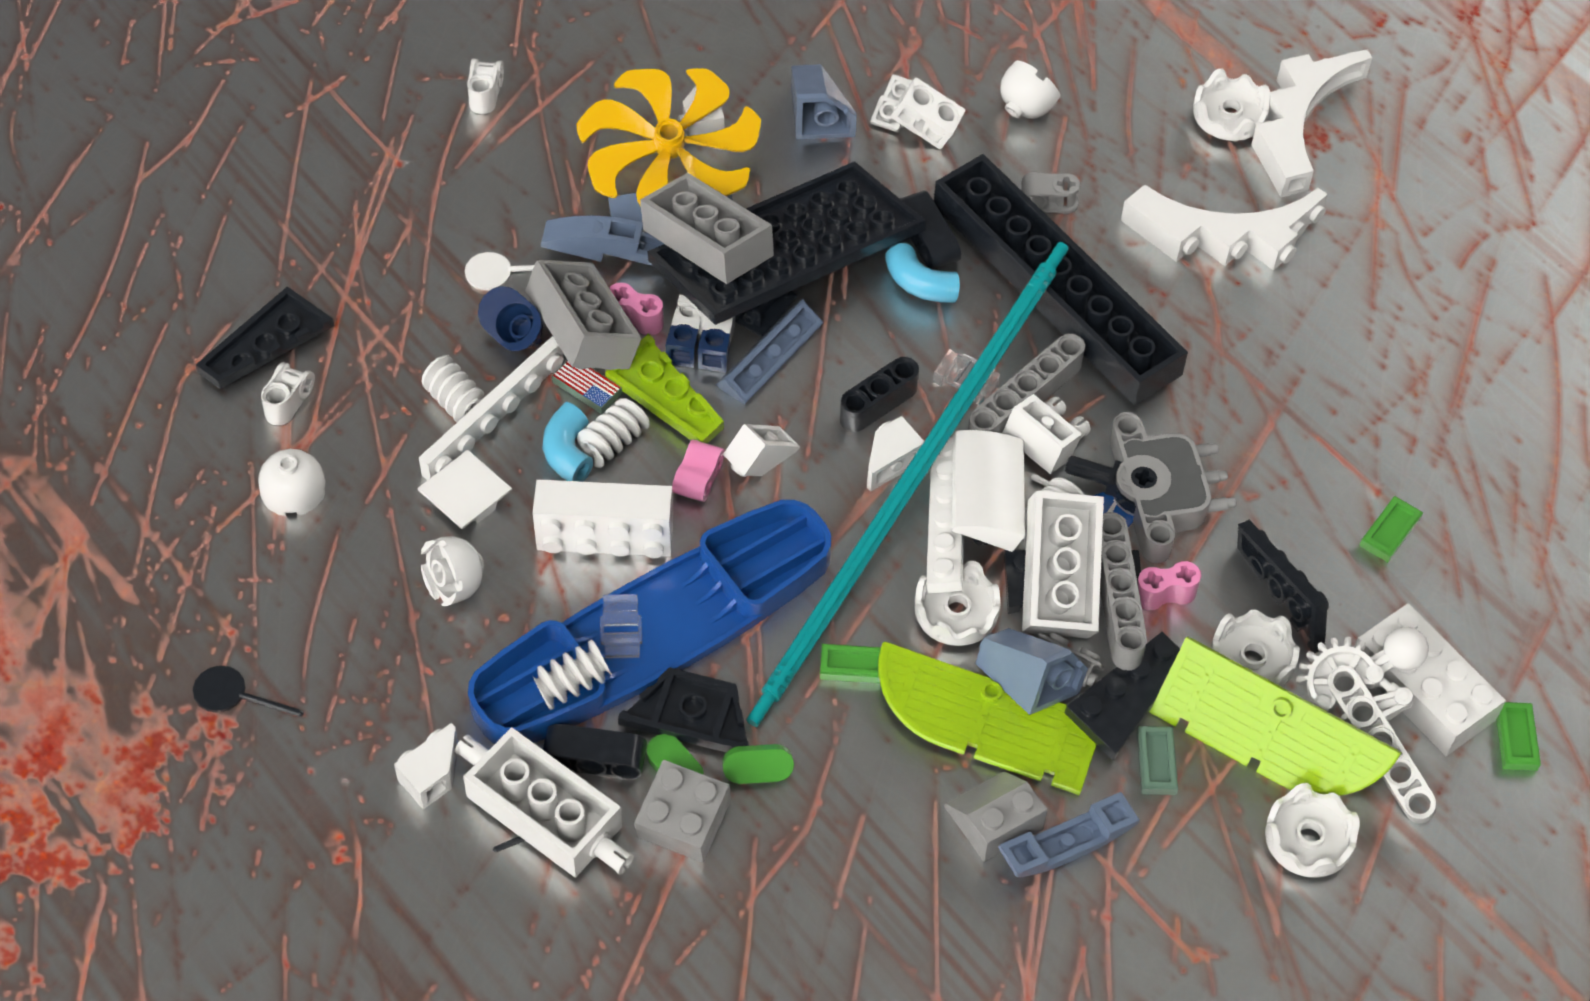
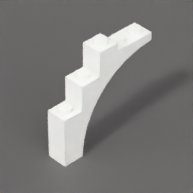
(1303, 86)
(1224, 236)

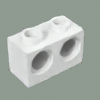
(927, 113)

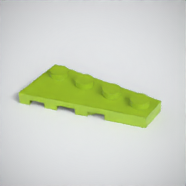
(667, 393)

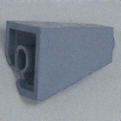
(819, 105)
(1031, 669)

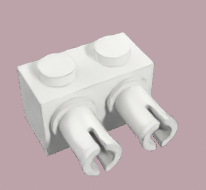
(1044, 432)

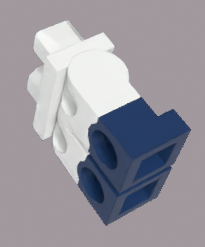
(685, 334)

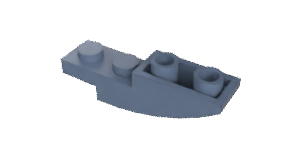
(599, 235)

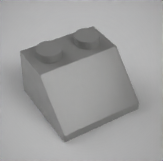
(997, 813)

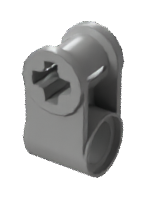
(1049, 193)

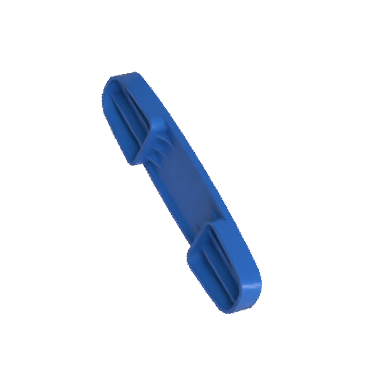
(685, 610)

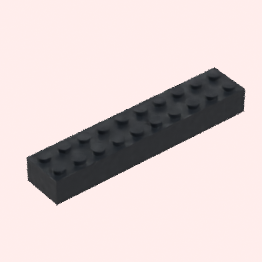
(1081, 298)

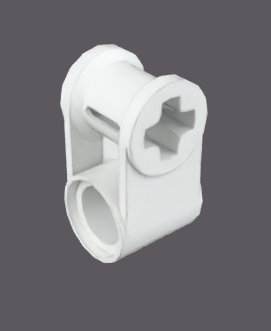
(484, 85)
(285, 393)

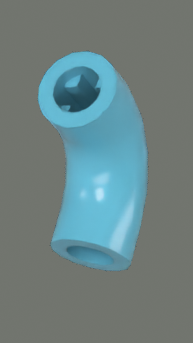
(918, 279)
(560, 443)

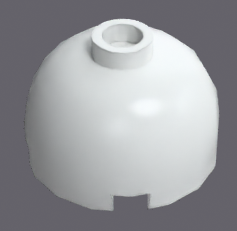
(1027, 93)
(291, 482)
(451, 569)

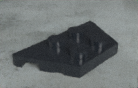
(690, 709)

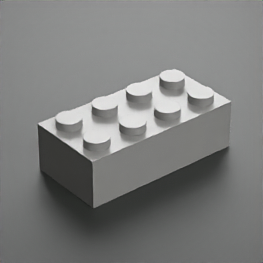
(707, 227)
(583, 315)

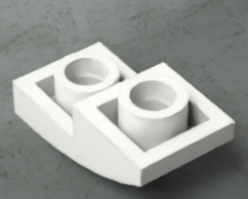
(888, 102)

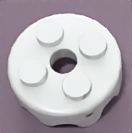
(1223, 93)
(961, 628)
(1261, 634)
(1315, 811)

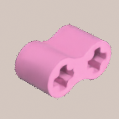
(642, 309)
(698, 470)
(1168, 585)

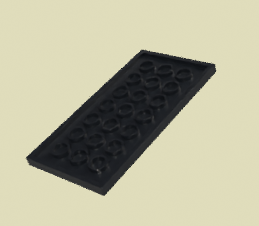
(814, 234)

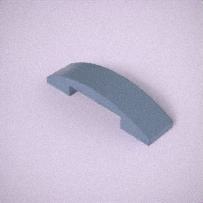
(1071, 839)

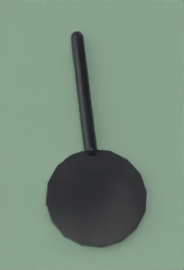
(224, 687)

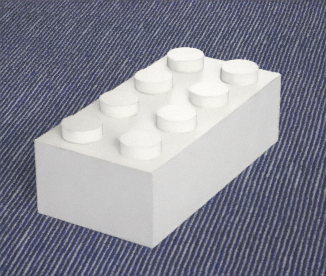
(603, 518)
(1063, 564)
(1448, 693)

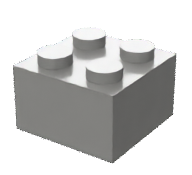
(683, 811)

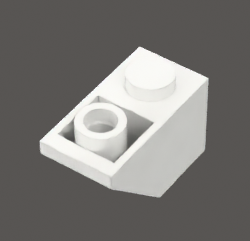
(430, 767)

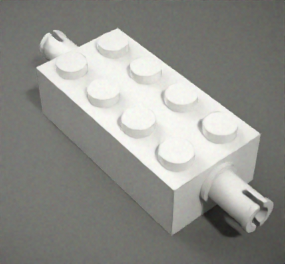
(544, 802)

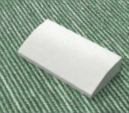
(988, 487)

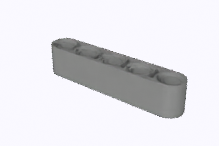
(1039, 377)
(1123, 603)

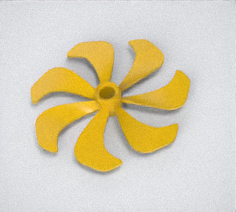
(668, 135)

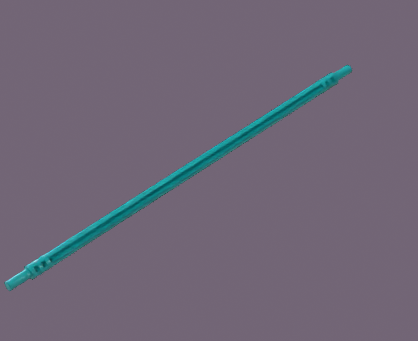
(905, 487)

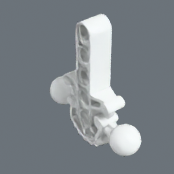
(1402, 649)

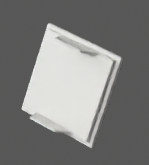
(465, 490)

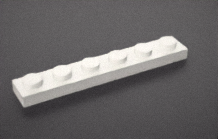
(492, 408)
(944, 545)

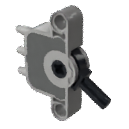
(1156, 482)

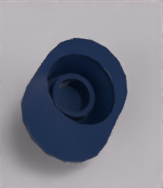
(510, 318)

